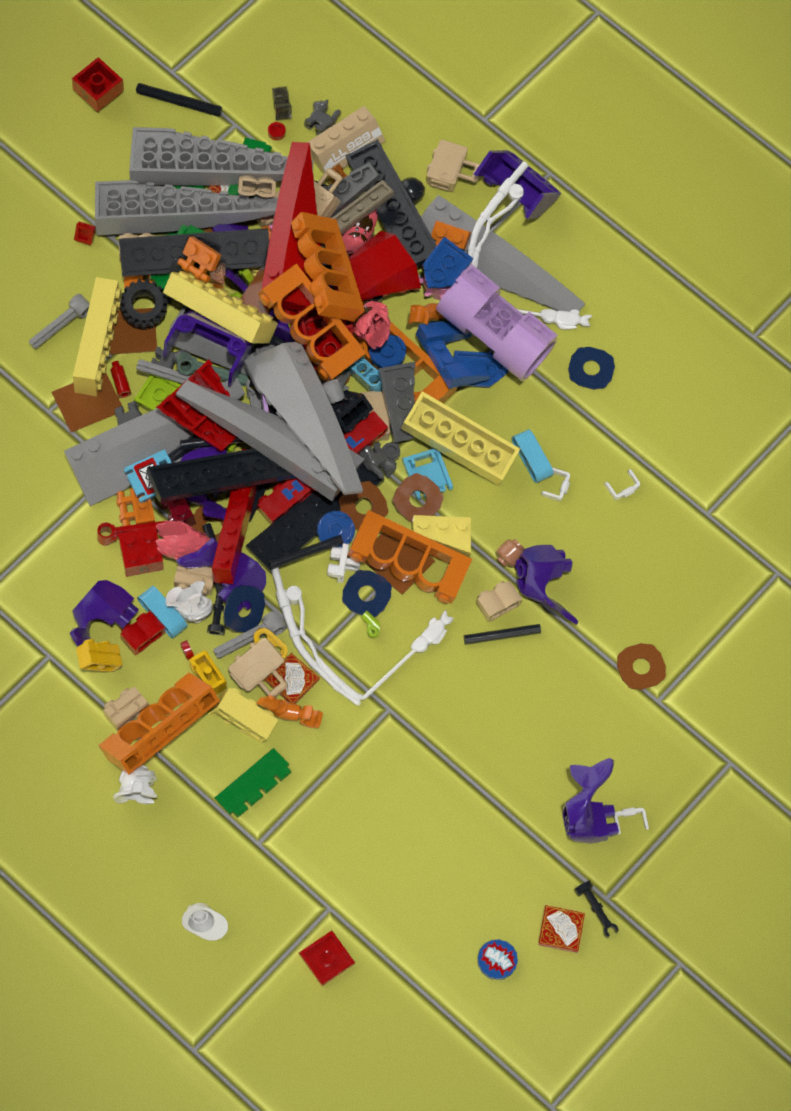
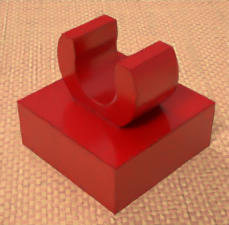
(84, 233)

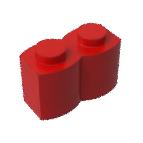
(142, 632)

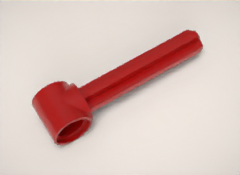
(107, 527)

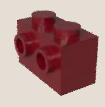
(179, 511)

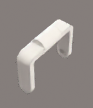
(564, 488)
(628, 491)
(630, 812)

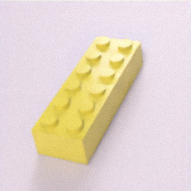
(221, 307)
(96, 337)
(460, 438)

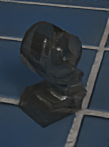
(281, 103)

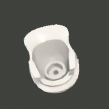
(190, 602)
(136, 786)

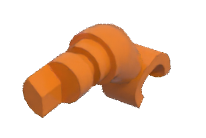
(424, 313)
(293, 712)

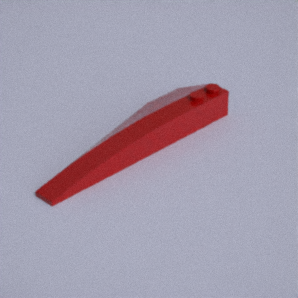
(295, 196)

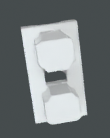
(346, 563)

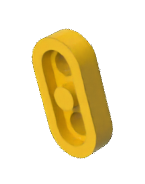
(272, 638)

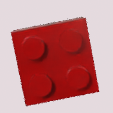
(97, 84)
(140, 551)

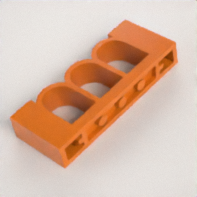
(340, 304)
(330, 366)
(437, 388)
(454, 573)
(197, 700)

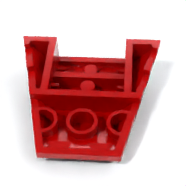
(383, 267)
(314, 323)
(192, 418)

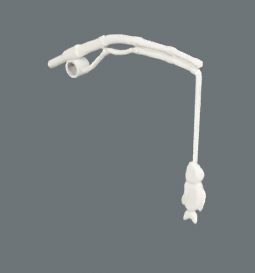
(563, 319)
(431, 635)

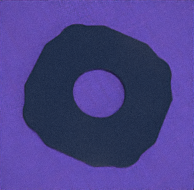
(582, 379)
(366, 578)
(238, 595)

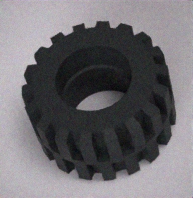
(143, 289)

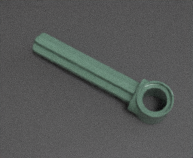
(194, 365)

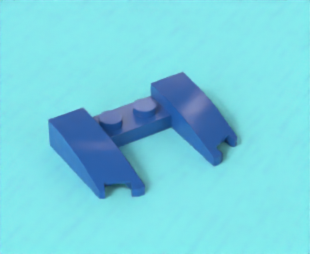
(454, 374)

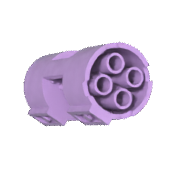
(477, 307)

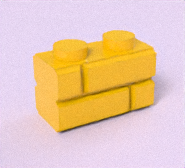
(99, 656)
(207, 671)

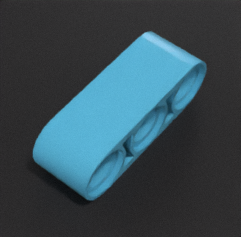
(368, 377)
(532, 456)
(154, 601)

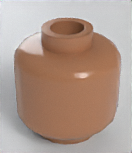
(509, 552)

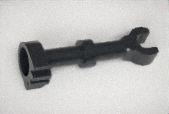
(217, 628)
(585, 888)

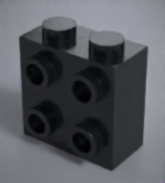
(351, 410)

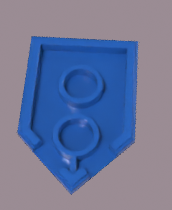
(445, 264)
(496, 370)

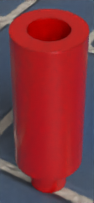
(120, 380)

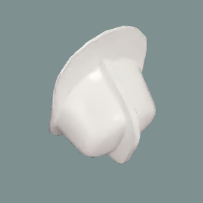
(204, 922)

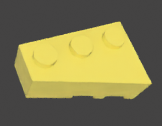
(448, 531)
(244, 714)

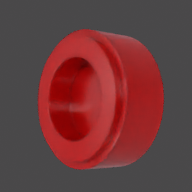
(276, 131)
(187, 649)

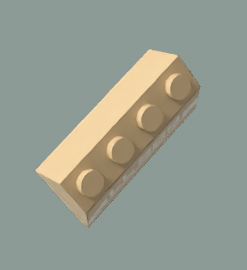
(344, 138)

